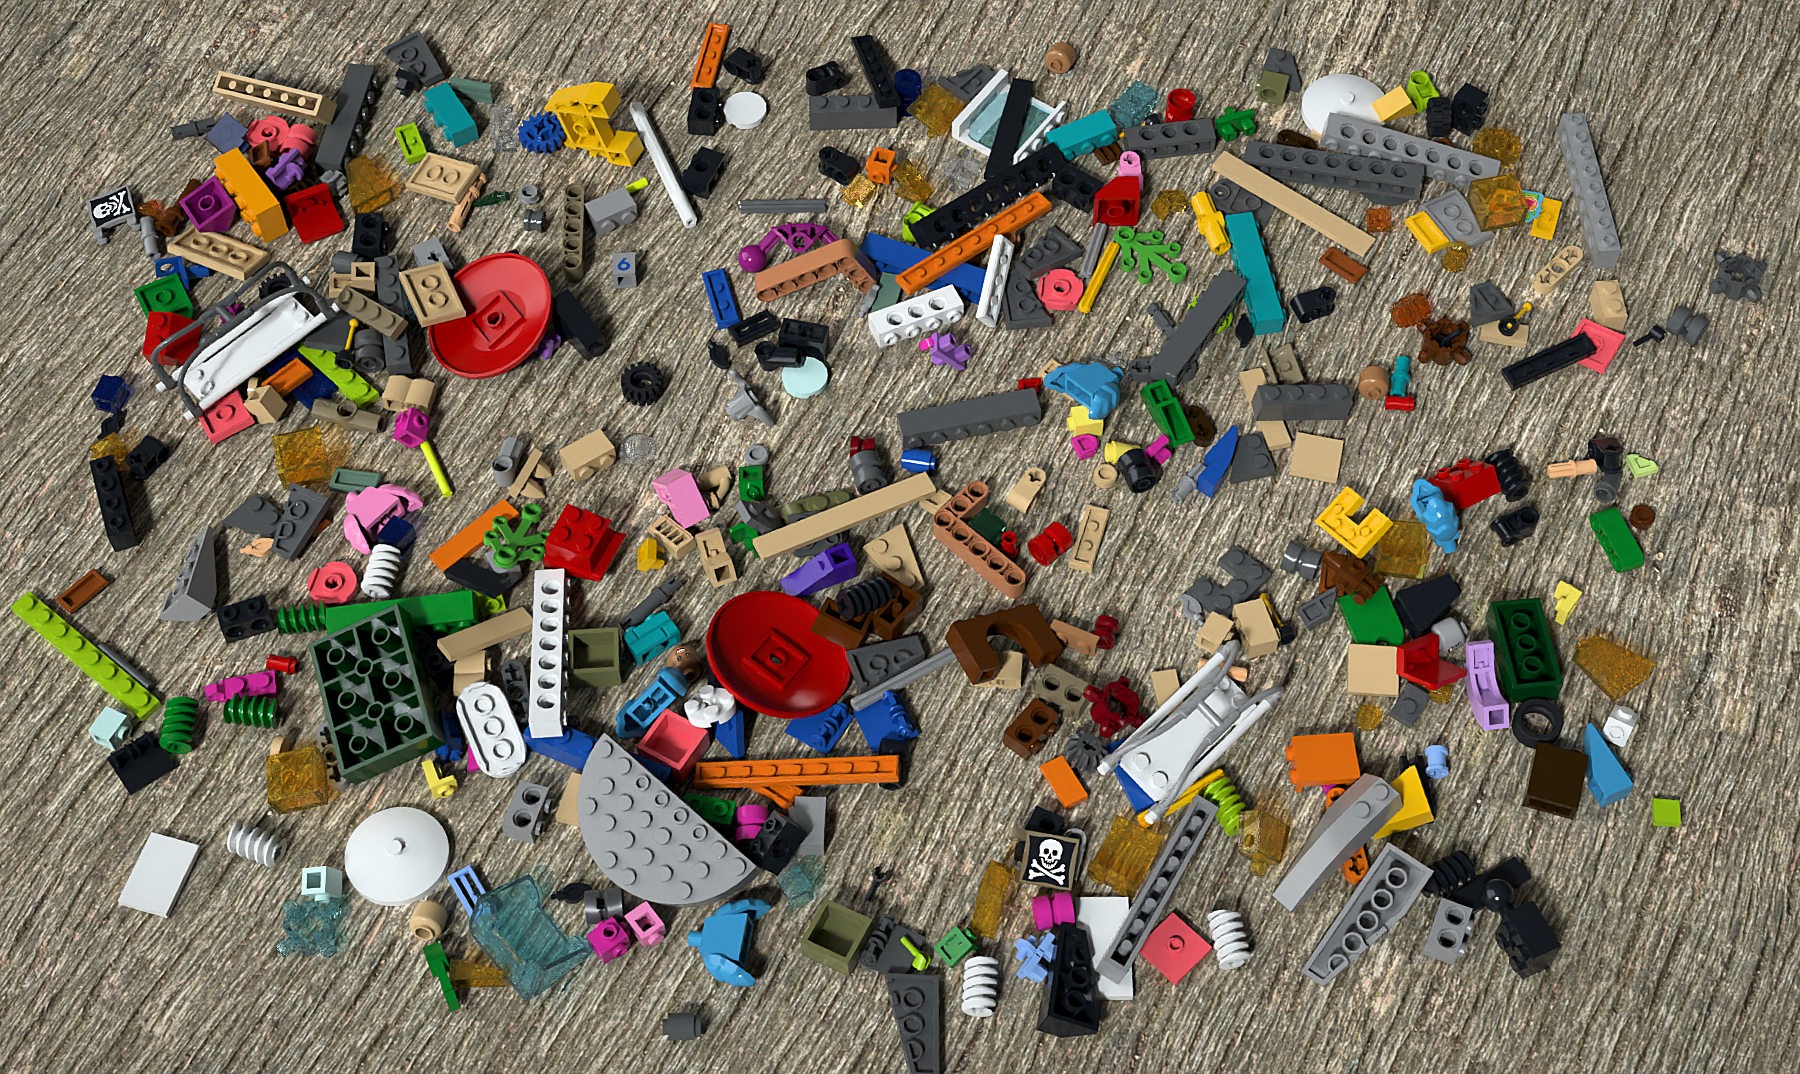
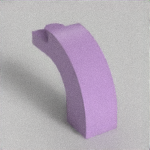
(1482, 689)

